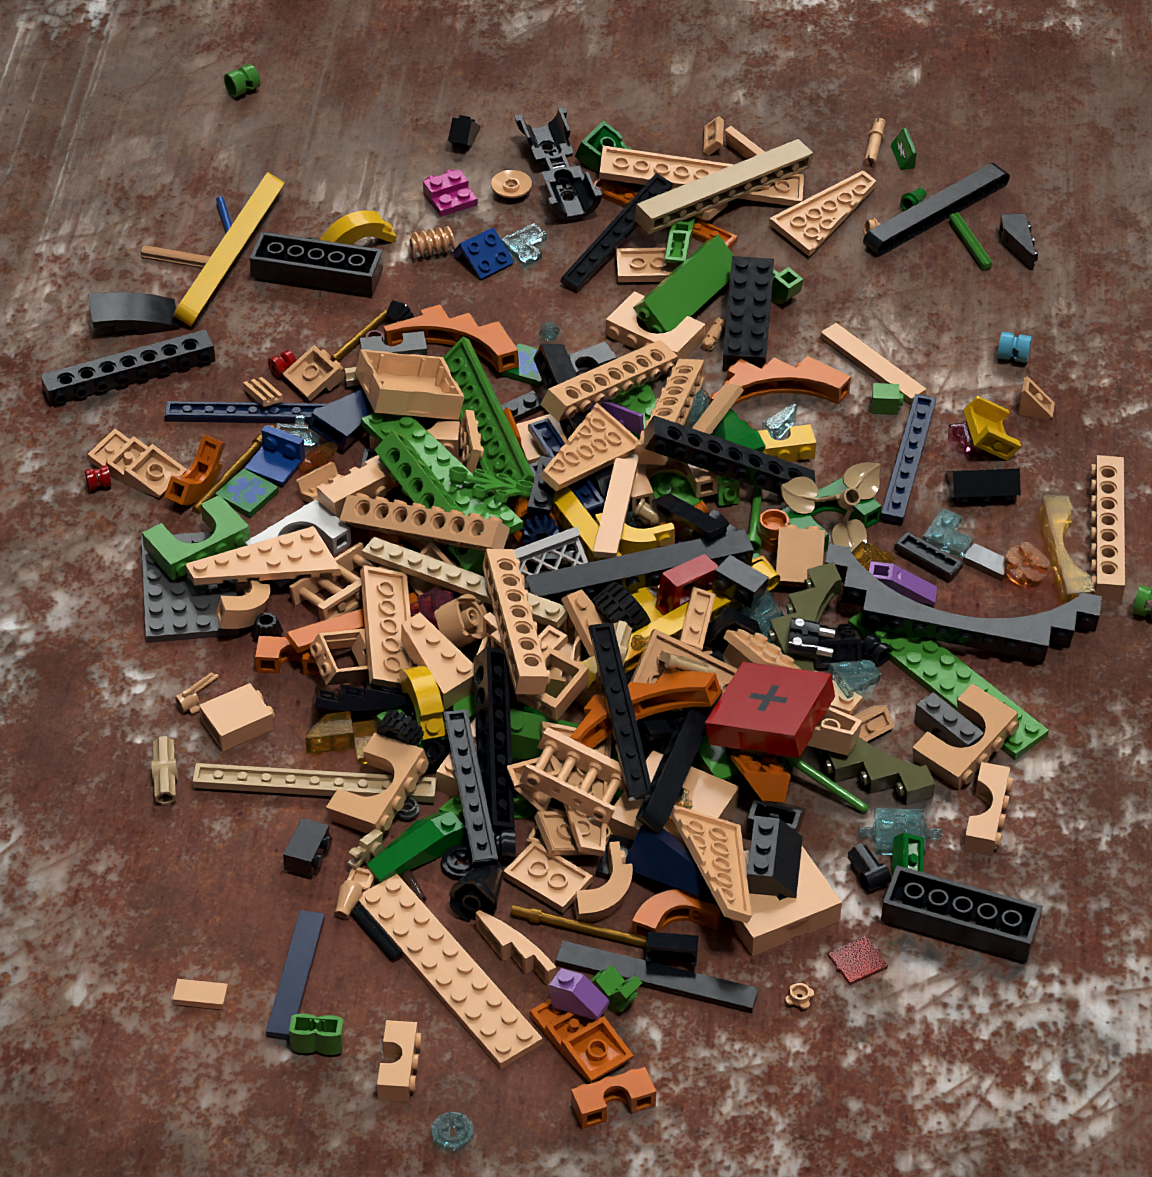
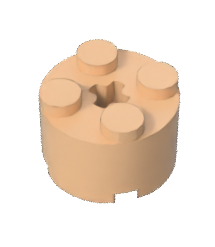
(461, 620)

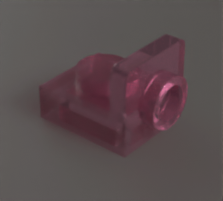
(960, 433)

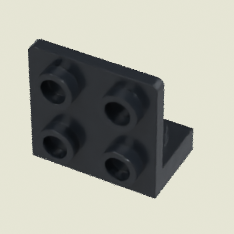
(845, 646)

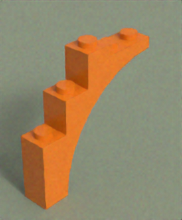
(487, 340)
(776, 376)
(671, 691)

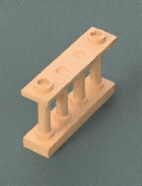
(344, 599)
(583, 758)

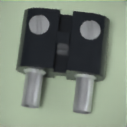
(804, 638)

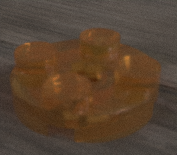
(1033, 557)

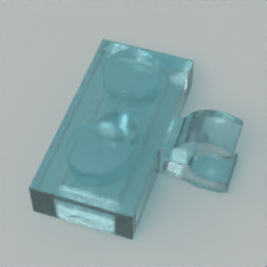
(311, 438)

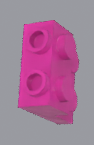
(449, 192)

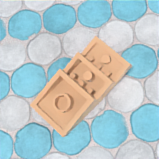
(136, 463)

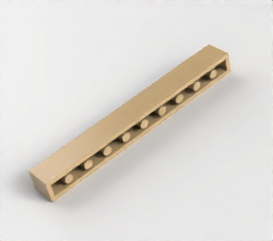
(723, 186)

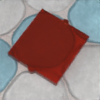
(857, 960)

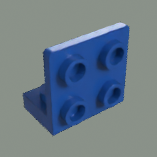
(484, 253)
(278, 455)

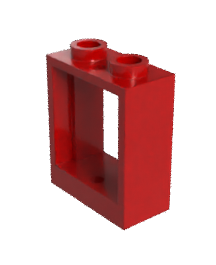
(672, 582)

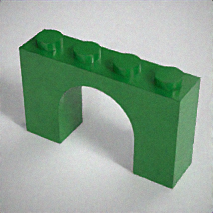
(866, 511)

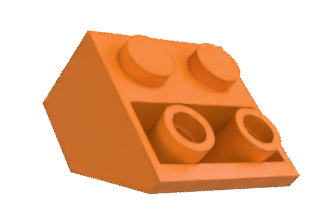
(764, 775)

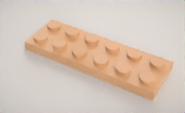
(385, 609)

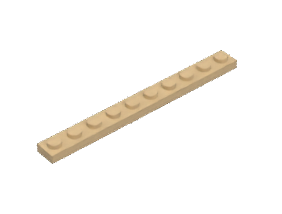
(453, 578)
(302, 781)

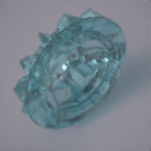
(700, 404)
(463, 1127)

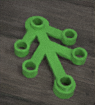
(489, 483)

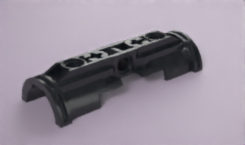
(557, 169)

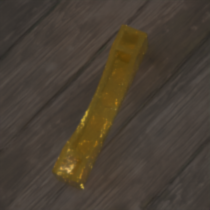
(1056, 519)

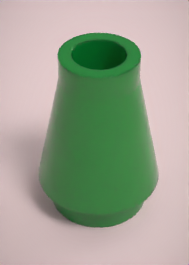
(912, 198)

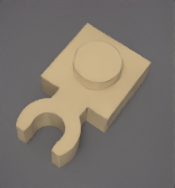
(368, 848)

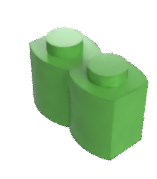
(316, 1034)

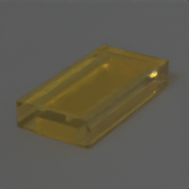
(362, 734)

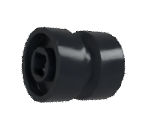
(505, 844)

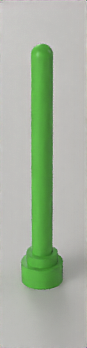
(753, 536)
(826, 782)

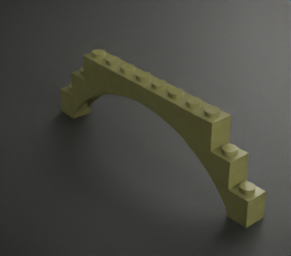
(875, 767)

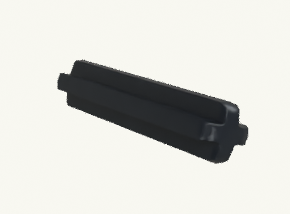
(377, 932)

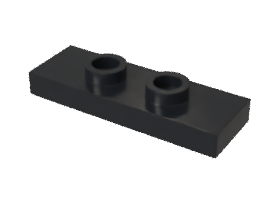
(928, 556)

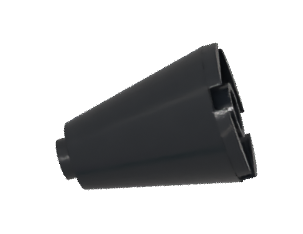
(477, 892)

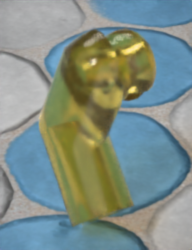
(638, 642)

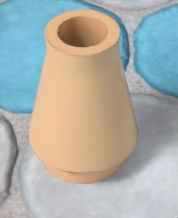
(348, 897)

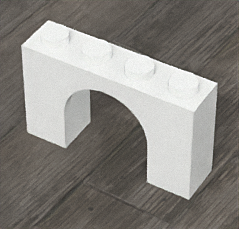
(332, 531)

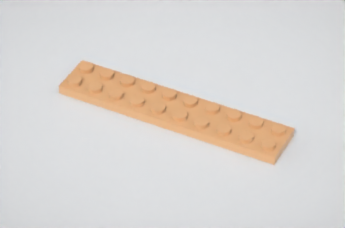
(641, 166)
(451, 972)

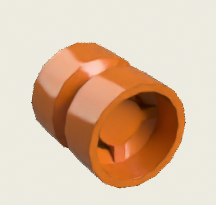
(769, 528)

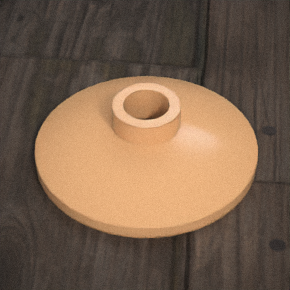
(511, 184)

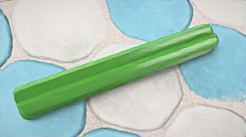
(970, 241)

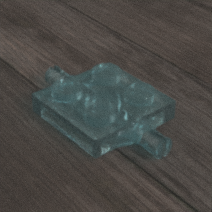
(894, 822)

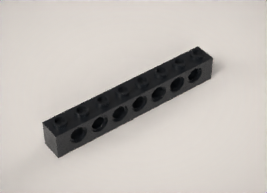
(127, 368)
(721, 455)
(494, 735)

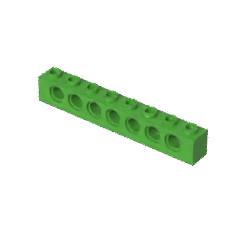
(423, 488)

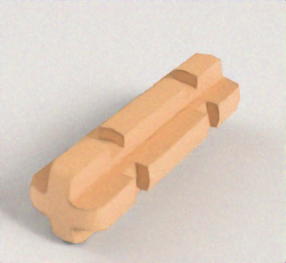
(714, 334)

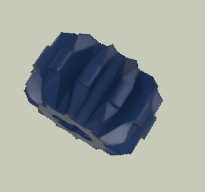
(533, 528)

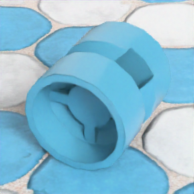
(1014, 347)

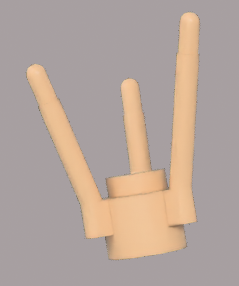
(188, 698)

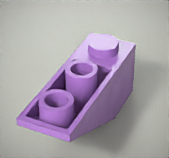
(904, 582)

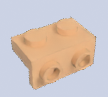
(308, 483)

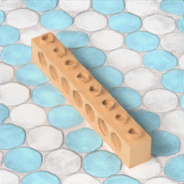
(609, 380)
(674, 402)
(356, 515)
(1108, 527)
(515, 622)

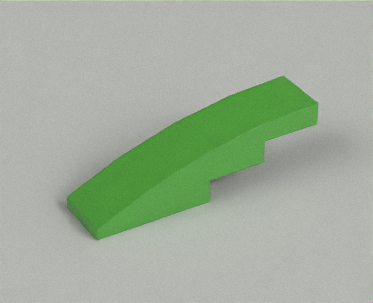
(679, 241)

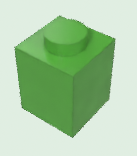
(886, 398)

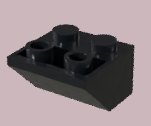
(790, 814)

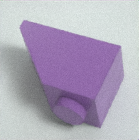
(577, 995)

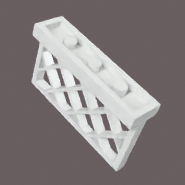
(550, 544)

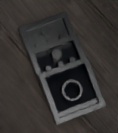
(133, 311)
(361, 699)

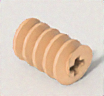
(431, 241)

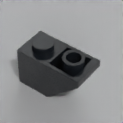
(463, 131)

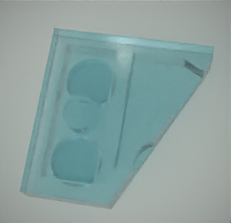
(854, 675)

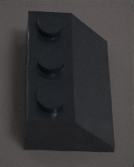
(984, 484)
(774, 858)

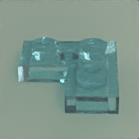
(522, 244)
(944, 536)

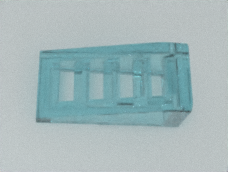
(780, 422)

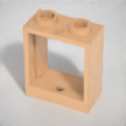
(341, 639)
(552, 706)

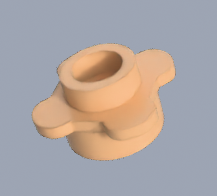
(802, 990)

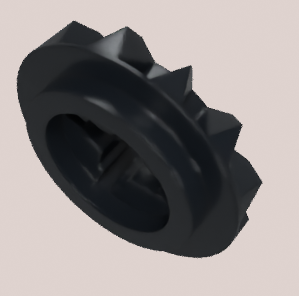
(450, 858)

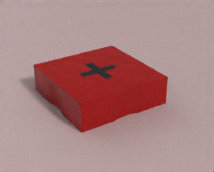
(770, 709)

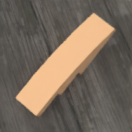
(511, 943)

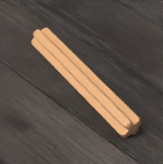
(174, 256)

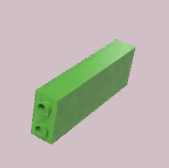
(686, 287)

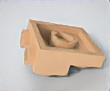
(314, 373)

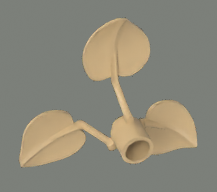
(862, 484)

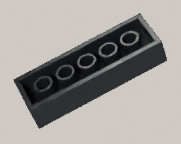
(316, 263)
(748, 311)
(961, 913)

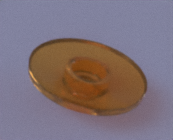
(318, 457)

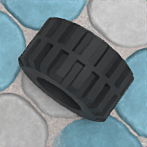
(619, 605)

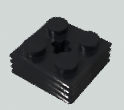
(728, 620)

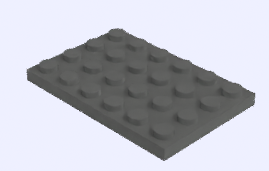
(178, 606)

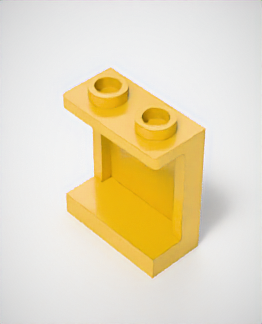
(987, 428)

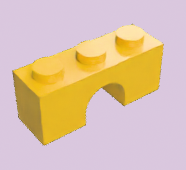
(798, 445)

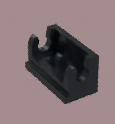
(672, 946)

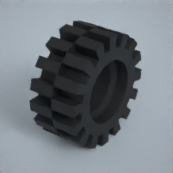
(400, 727)

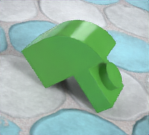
(785, 285)
(615, 988)

